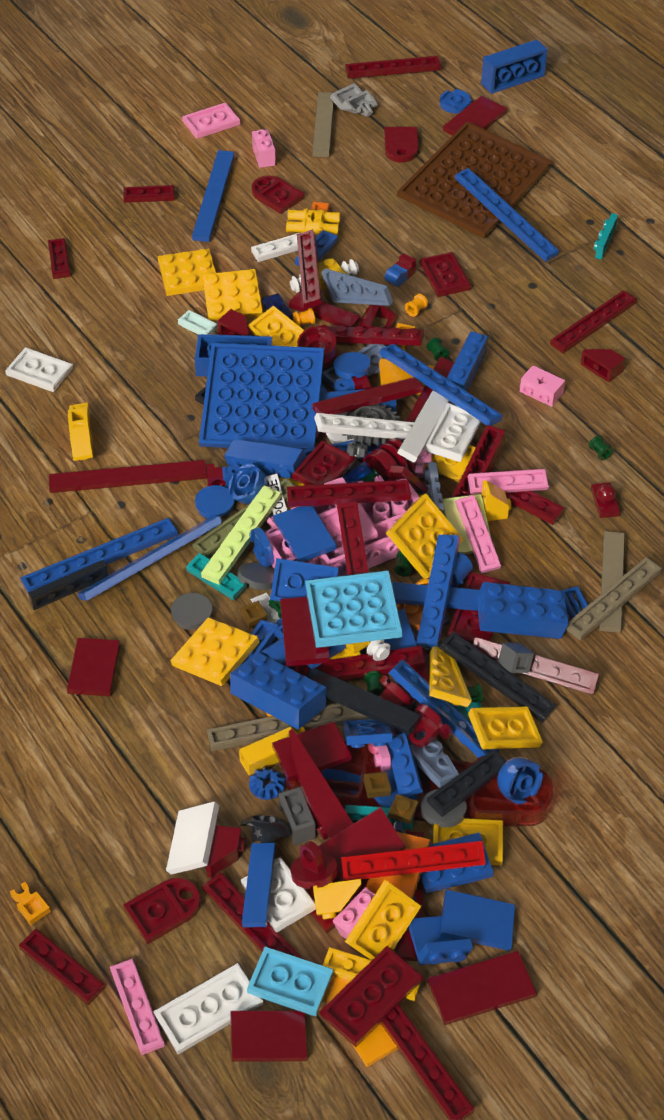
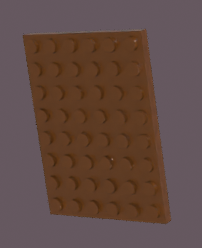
(496, 161)

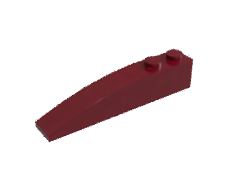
(483, 458)
(318, 795)

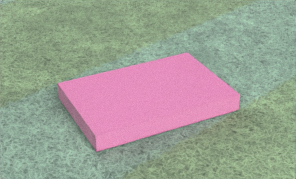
(211, 120)

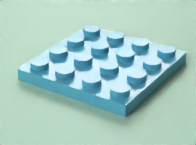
(353, 609)

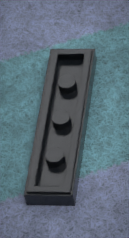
(67, 585)
(466, 783)

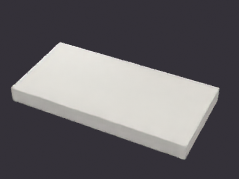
(452, 433)
(206, 1008)

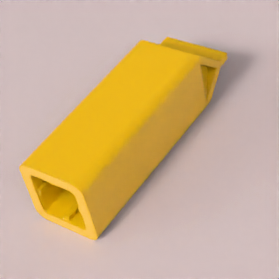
(261, 753)

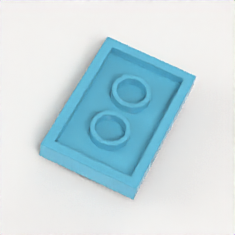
(290, 981)

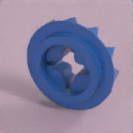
(271, 790)

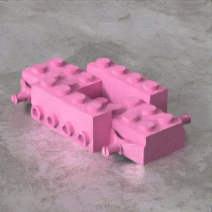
(377, 550)

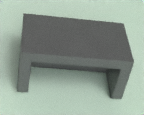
(297, 815)

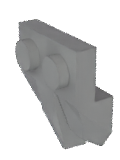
(354, 100)

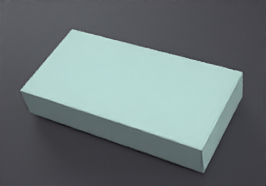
(197, 323)

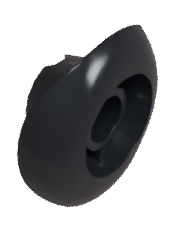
(267, 828)

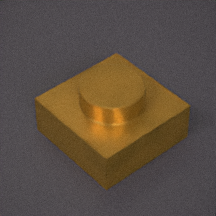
(253, 613)
(377, 784)
(403, 809)

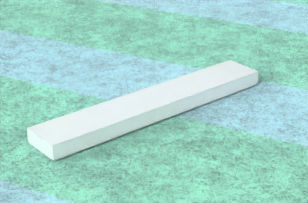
(362, 426)
(423, 426)

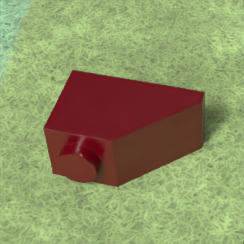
(232, 324)
(603, 363)
(225, 849)

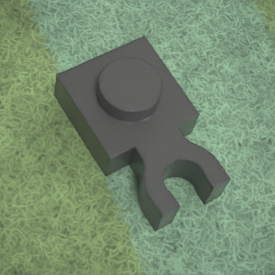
(357, 449)

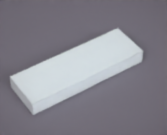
(275, 248)

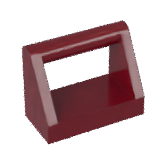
(378, 311)

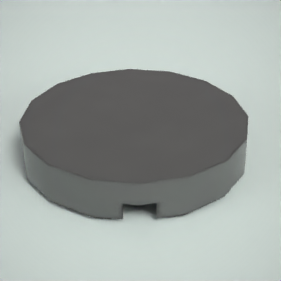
(256, 575)
(191, 610)
(449, 820)

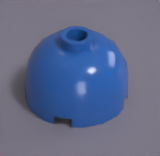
(247, 483)
(519, 779)

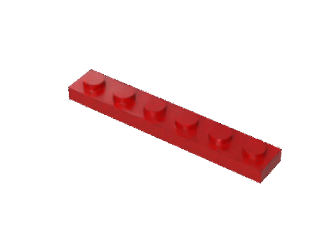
(413, 861)

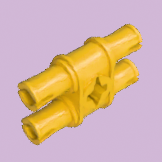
(312, 220)

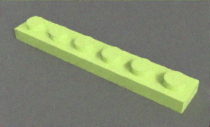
(239, 536)

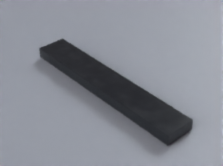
(497, 676)
(366, 702)

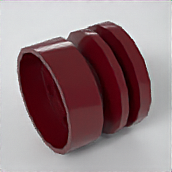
(320, 338)
(387, 456)

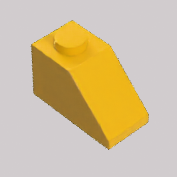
(494, 501)
(335, 897)

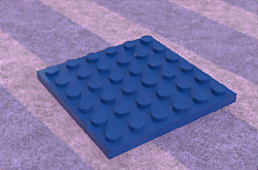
(261, 395)

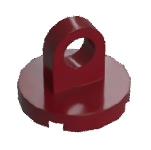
(395, 694)
(430, 724)
(313, 867)

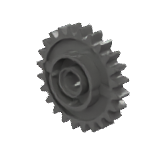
(375, 412)

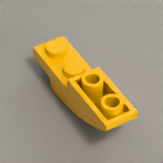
(80, 431)

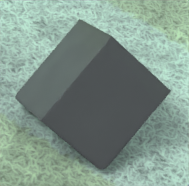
(515, 658)

